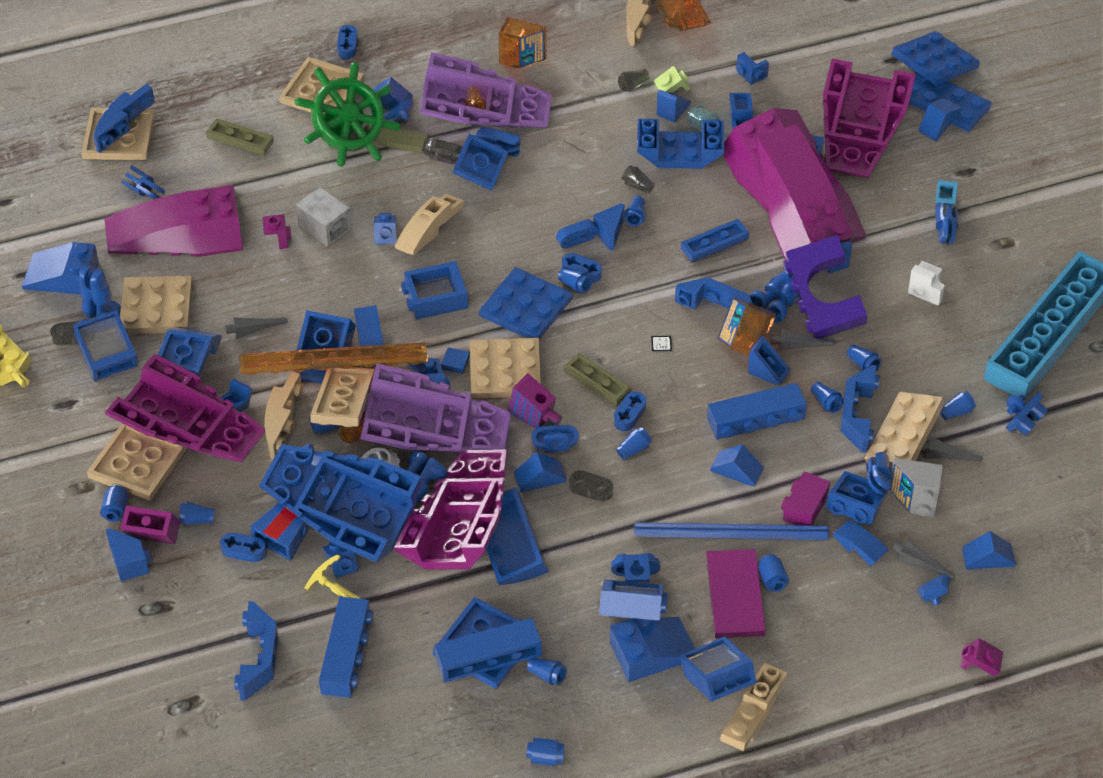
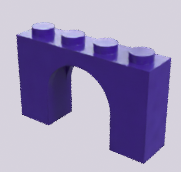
(822, 317)

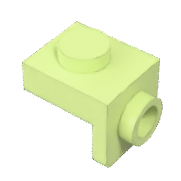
(672, 80)

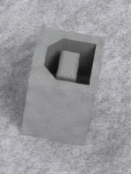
(323, 216)

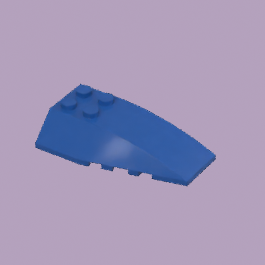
(344, 497)

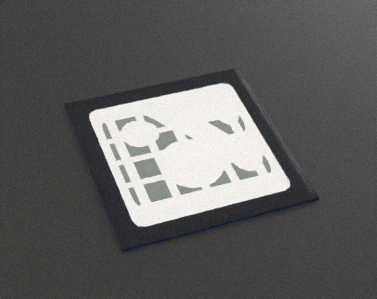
(661, 343)

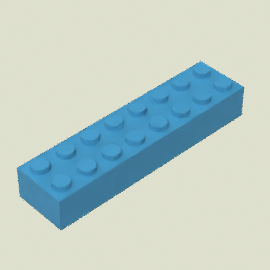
(1048, 328)

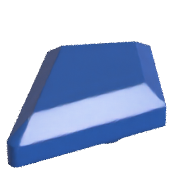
(399, 111)
(431, 366)
(934, 589)

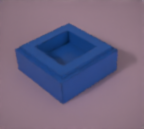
(455, 360)

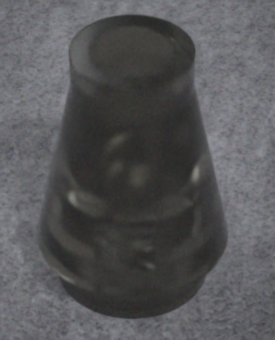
(632, 79)
(637, 179)

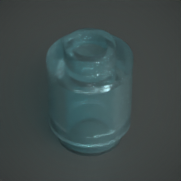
(698, 114)

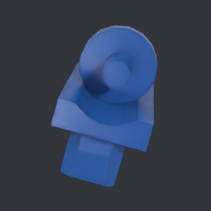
(1018, 406)

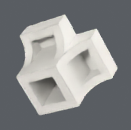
(926, 283)

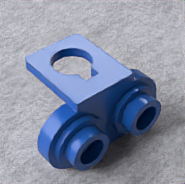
(555, 438)
(635, 566)

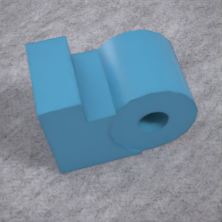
(946, 192)

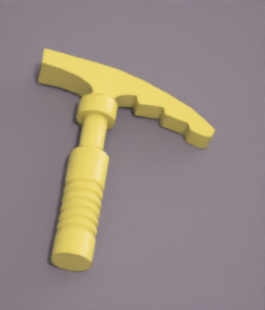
(323, 580)

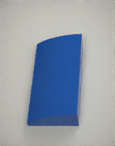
(514, 545)

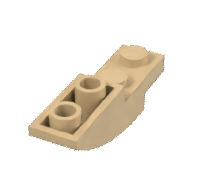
(636, 19)
(426, 223)
(279, 412)
(754, 707)

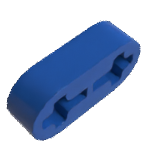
(344, 42)
(576, 233)
(583, 264)
(625, 409)
(243, 547)

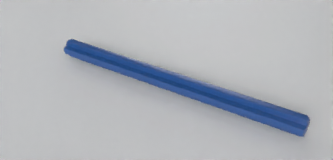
(738, 531)

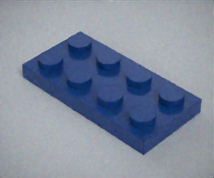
(972, 105)

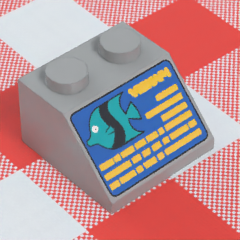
(916, 485)

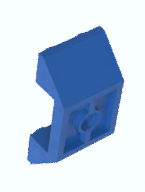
(680, 149)
(189, 348)

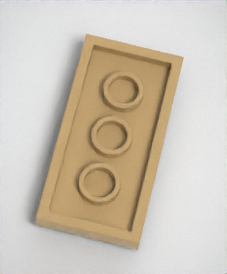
(342, 396)
(906, 426)

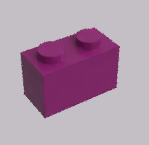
(806, 499)
(150, 524)

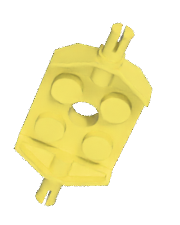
(14, 361)

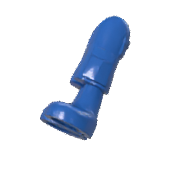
(779, 289)
(95, 292)
(430, 471)

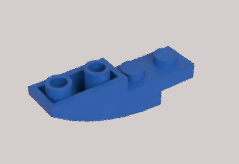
(116, 118)

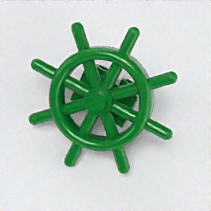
(347, 116)

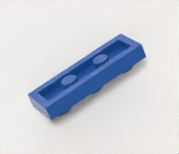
(714, 240)

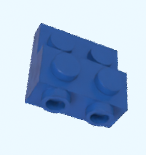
(480, 161)
(855, 499)

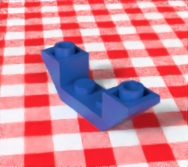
(692, 293)
(854, 428)
(257, 676)

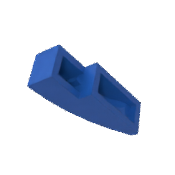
(740, 108)
(368, 327)

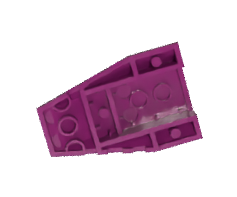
(861, 116)
(742, 150)
(803, 193)
(185, 222)
(183, 411)
(459, 515)

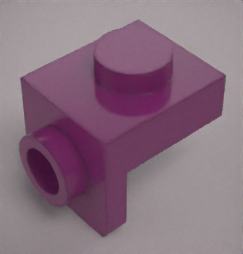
(276, 225)
(983, 656)

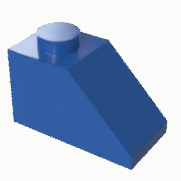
(128, 555)

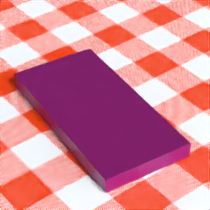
(735, 593)

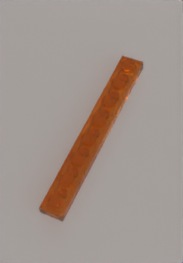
(332, 358)

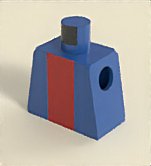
(280, 531)

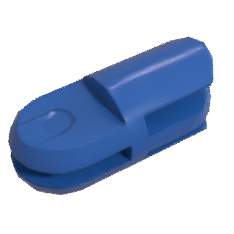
(508, 141)
(144, 184)
(946, 222)
(879, 473)

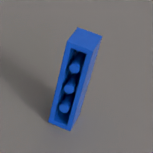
(756, 411)
(345, 647)
(488, 650)

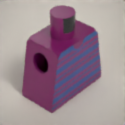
(533, 403)

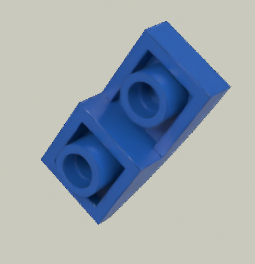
(863, 542)

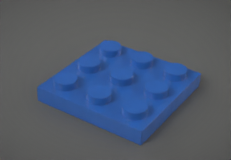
(935, 58)
(525, 304)
(476, 618)

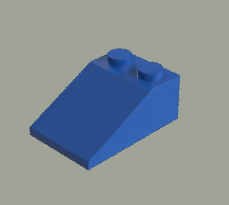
(59, 268)
(323, 332)
(649, 645)

